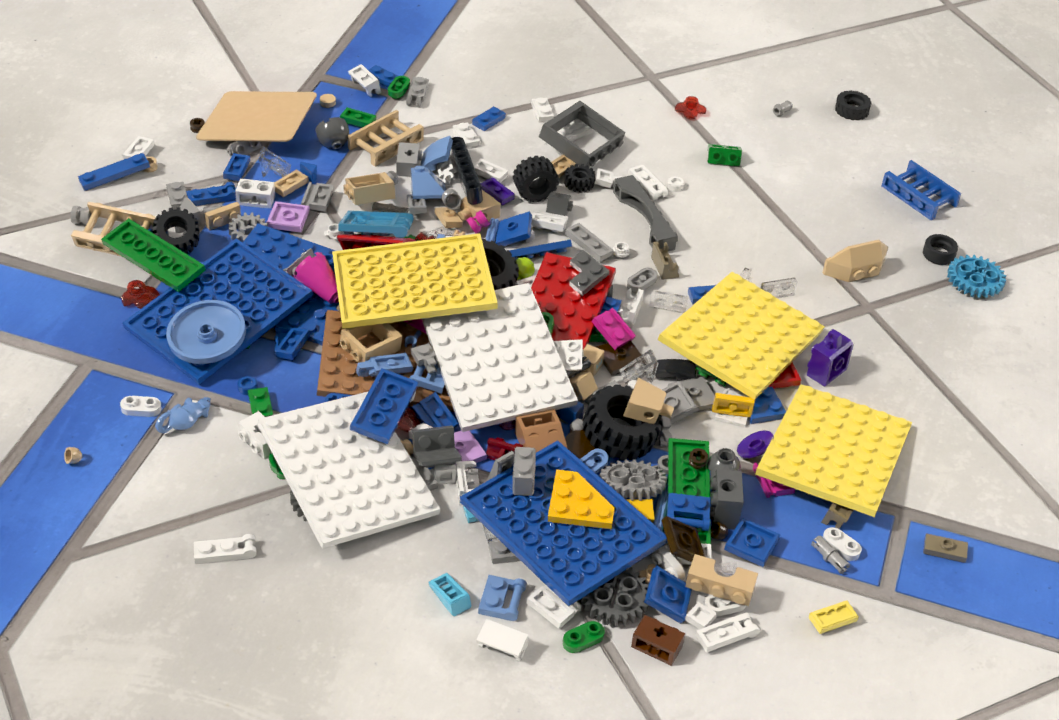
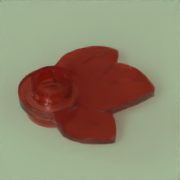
(690, 107)
(138, 296)

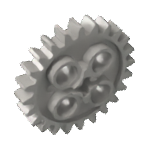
(635, 479)

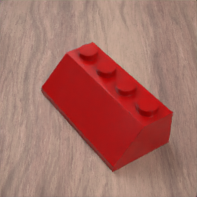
(355, 241)

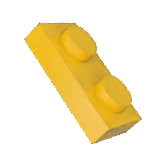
(733, 405)

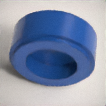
(246, 383)

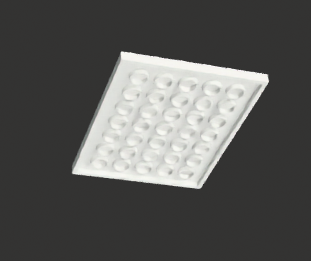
(499, 361)
(343, 478)

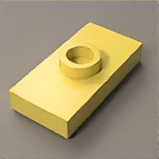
(833, 617)

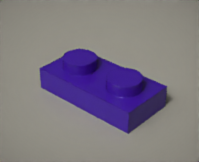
(497, 191)

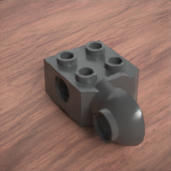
(726, 488)

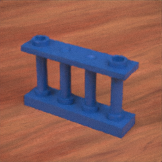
(916, 199)

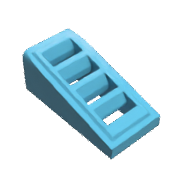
(451, 595)

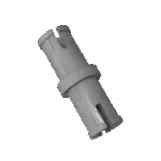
(830, 554)

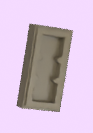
(945, 548)

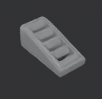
(502, 464)

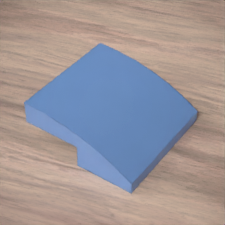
(437, 153)

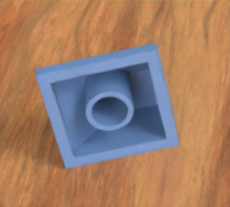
(425, 184)

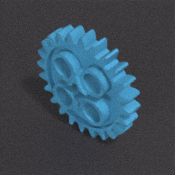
(976, 276)

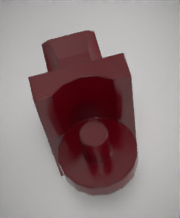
(498, 448)

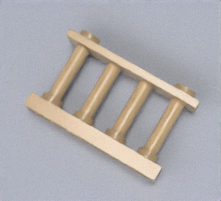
(388, 148)
(93, 242)

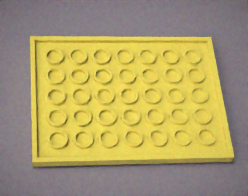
(413, 280)
(741, 334)
(835, 450)

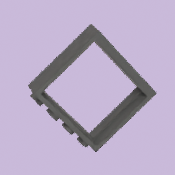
(592, 119)

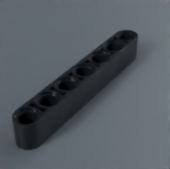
(466, 171)

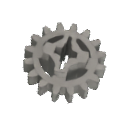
(245, 225)

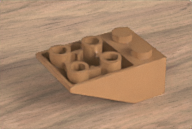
(539, 429)

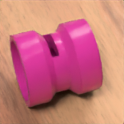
(482, 220)

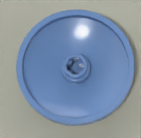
(206, 331)

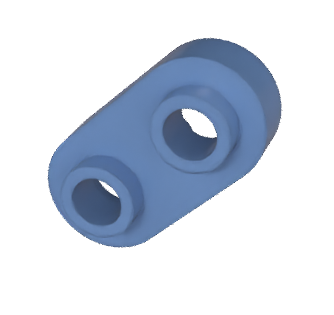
(596, 454)

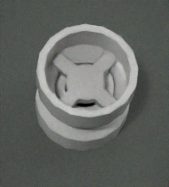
(454, 199)
(80, 215)

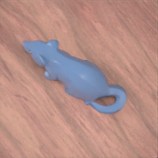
(183, 416)

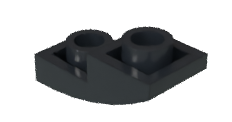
(679, 368)

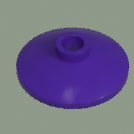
(755, 444)

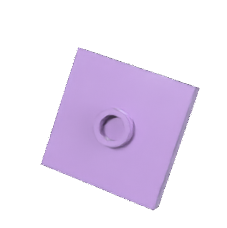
(288, 216)
(469, 447)

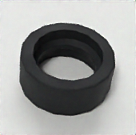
(941, 241)

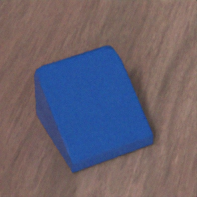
(309, 170)

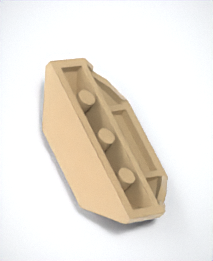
(857, 261)

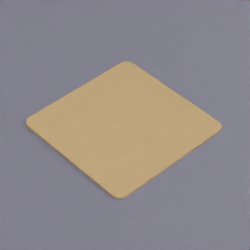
(257, 116)

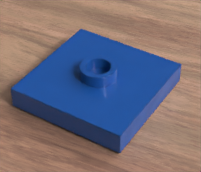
(514, 229)
(752, 542)
(668, 594)

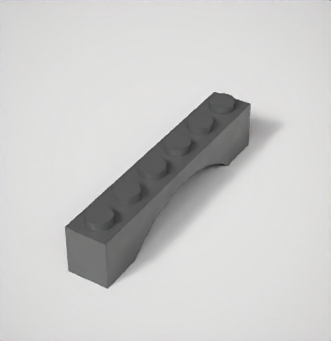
(631, 193)

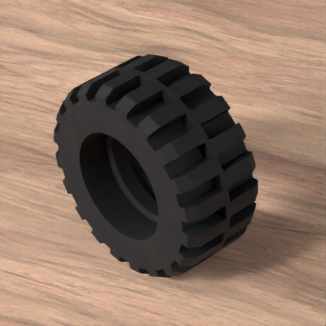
(501, 265)
(612, 436)

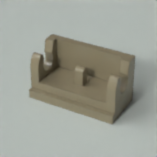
(663, 262)
(837, 513)

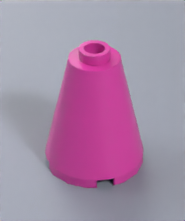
(319, 277)

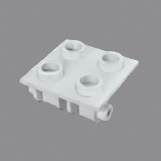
(570, 354)

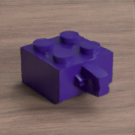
(830, 358)

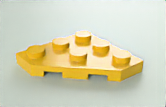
(578, 502)

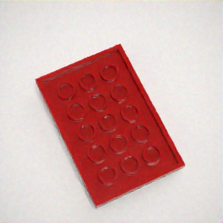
(569, 309)

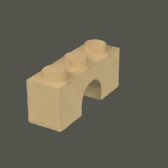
(735, 588)

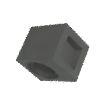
(559, 204)

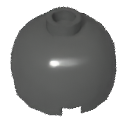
(333, 133)

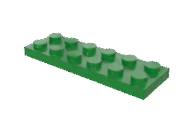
(153, 255)
(686, 479)

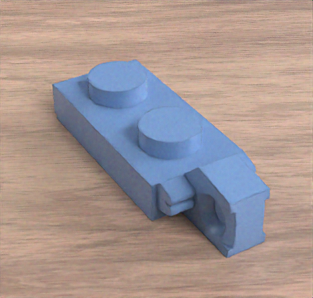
(395, 363)

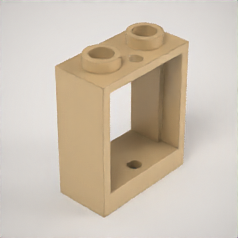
(369, 188)
(389, 344)

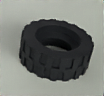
(856, 98)

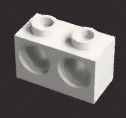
(255, 193)

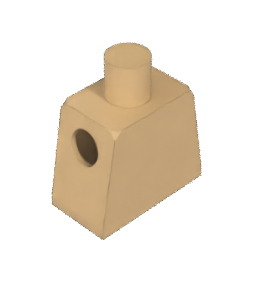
(489, 207)
(647, 403)

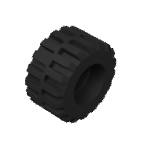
(530, 170)
(181, 219)

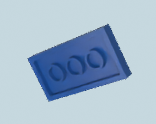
(384, 406)

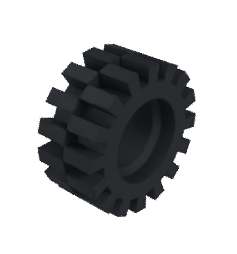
(579, 178)

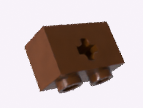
(658, 640)

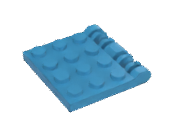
(376, 222)

